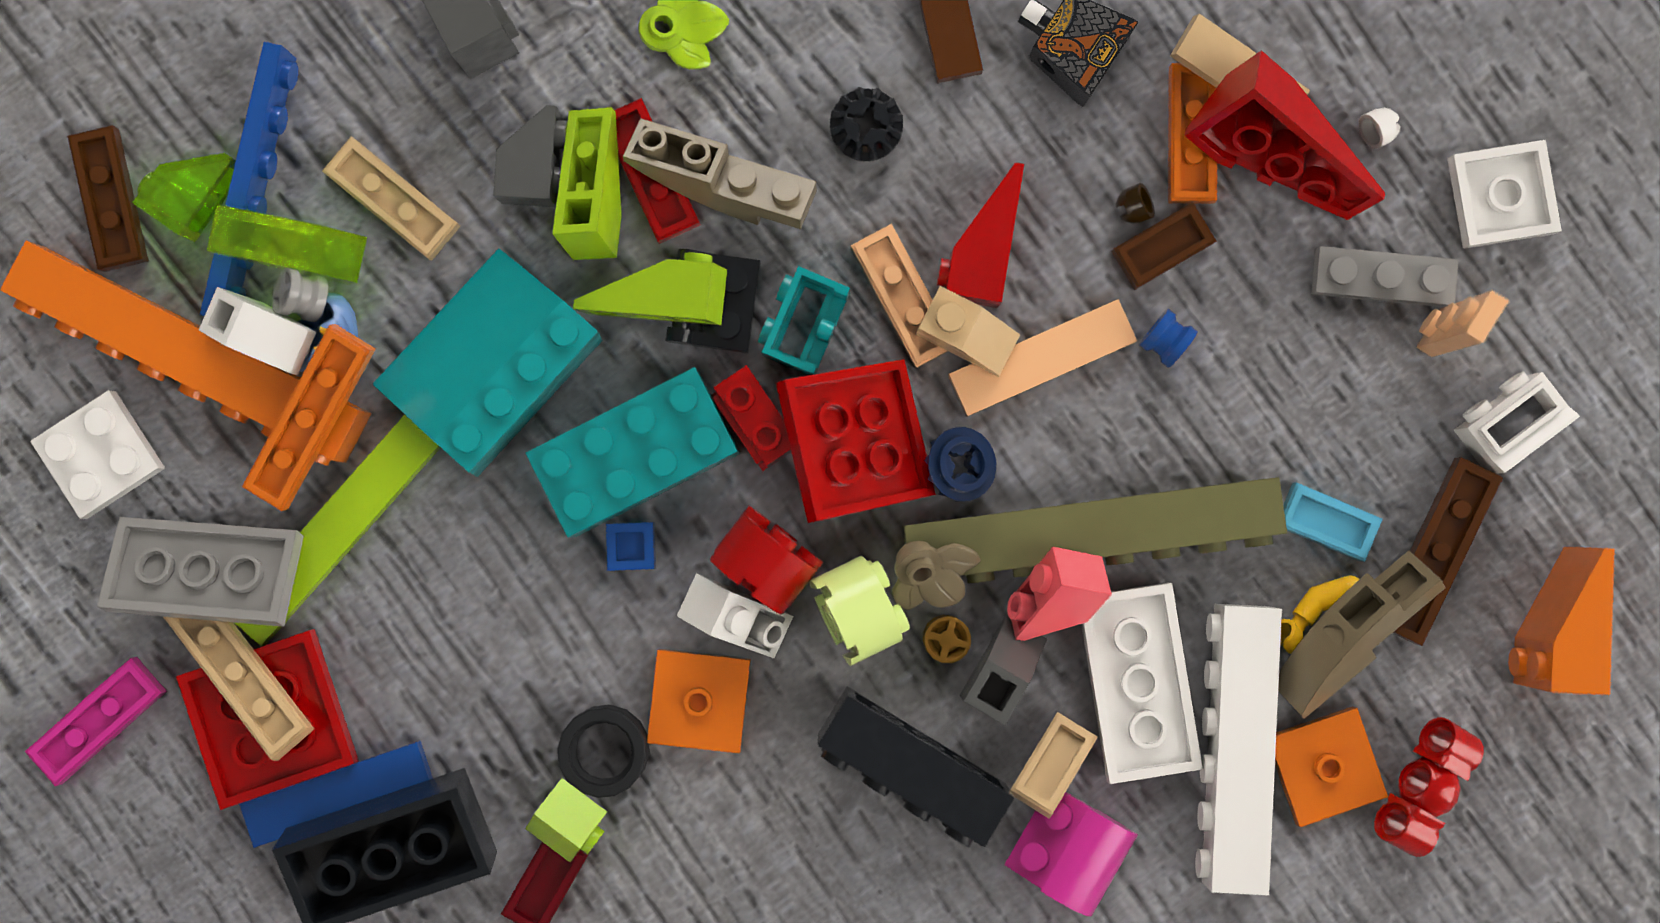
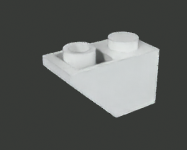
(257, 330)
(733, 616)

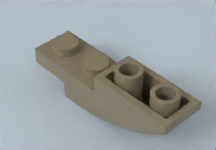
(720, 181)
(1351, 628)

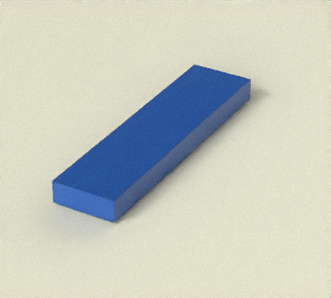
(365, 780)

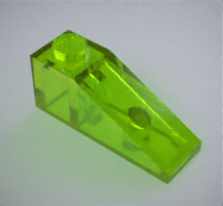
(287, 243)

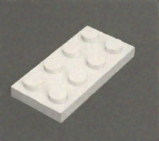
(1141, 685)

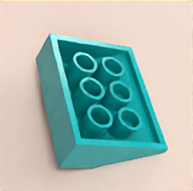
(488, 362)

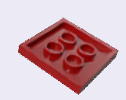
(855, 439)
(232, 755)

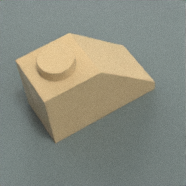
(968, 331)

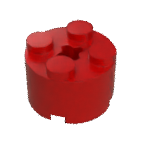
(765, 560)

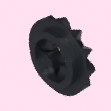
(877, 142)

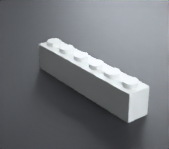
(1240, 749)

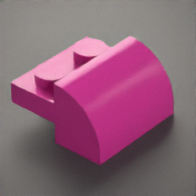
(1072, 853)

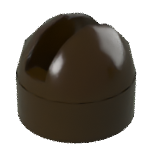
(1137, 204)

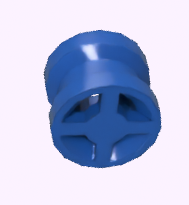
(1168, 338)

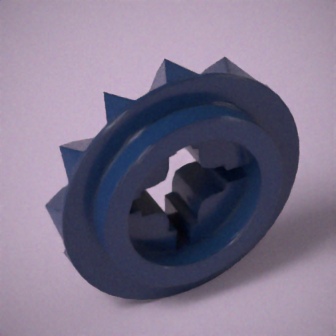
(979, 461)

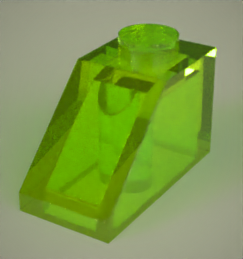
(186, 192)

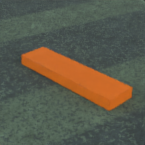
(308, 417)

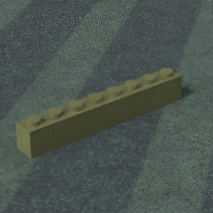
(1115, 527)

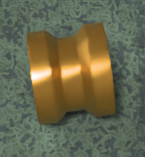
(952, 648)

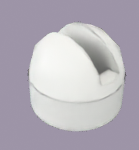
(1379, 127)

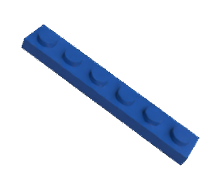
(255, 157)

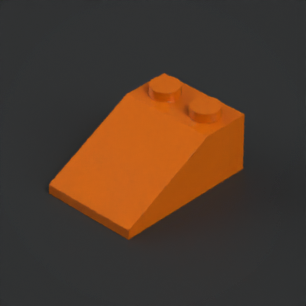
(1569, 627)

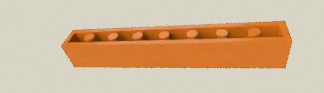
(163, 344)

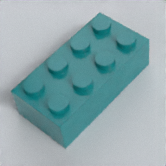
(632, 453)

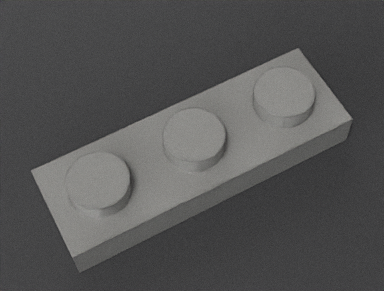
(1384, 276)

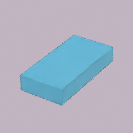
(1330, 522)

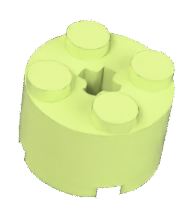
(859, 608)

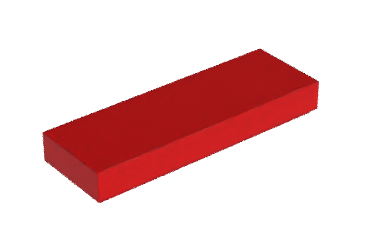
(665, 209)

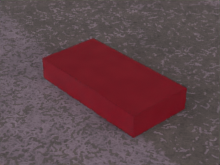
(543, 886)

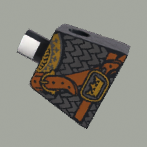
(1076, 43)

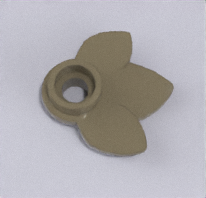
(931, 574)

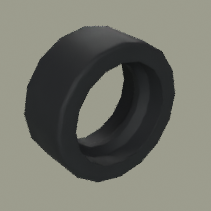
(578, 776)

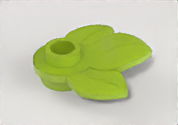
(691, 27)

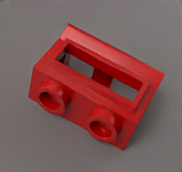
(753, 417)

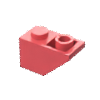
(1058, 594)

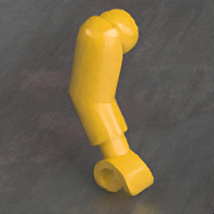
(1315, 601)

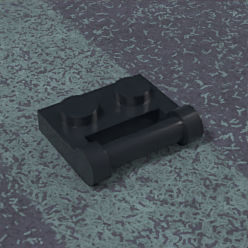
(738, 308)

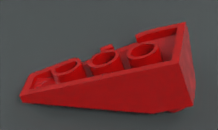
(1274, 129)

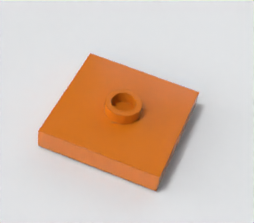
(698, 701)
(1327, 767)

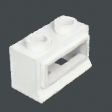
(1485, 415)

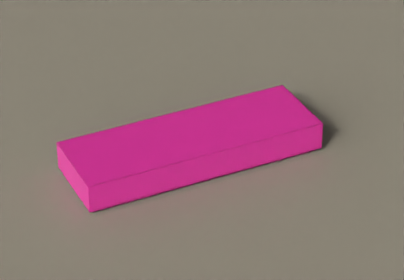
(95, 721)

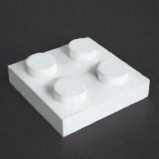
(1504, 194)
(97, 454)

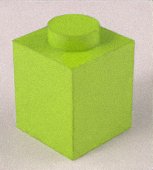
(567, 821)

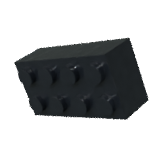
(915, 767)
(386, 851)

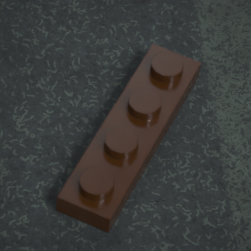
(1449, 534)

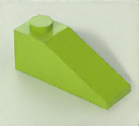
(589, 186)
(666, 291)

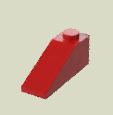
(982, 253)

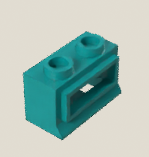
(823, 328)

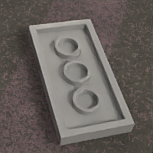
(201, 571)

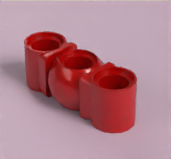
(1428, 787)

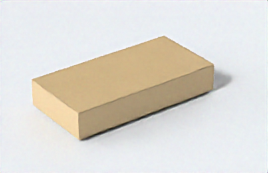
(1053, 765)

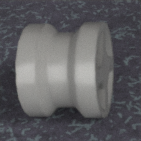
(300, 295)

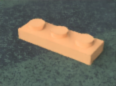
(1460, 324)

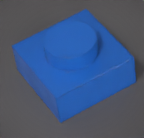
(630, 546)

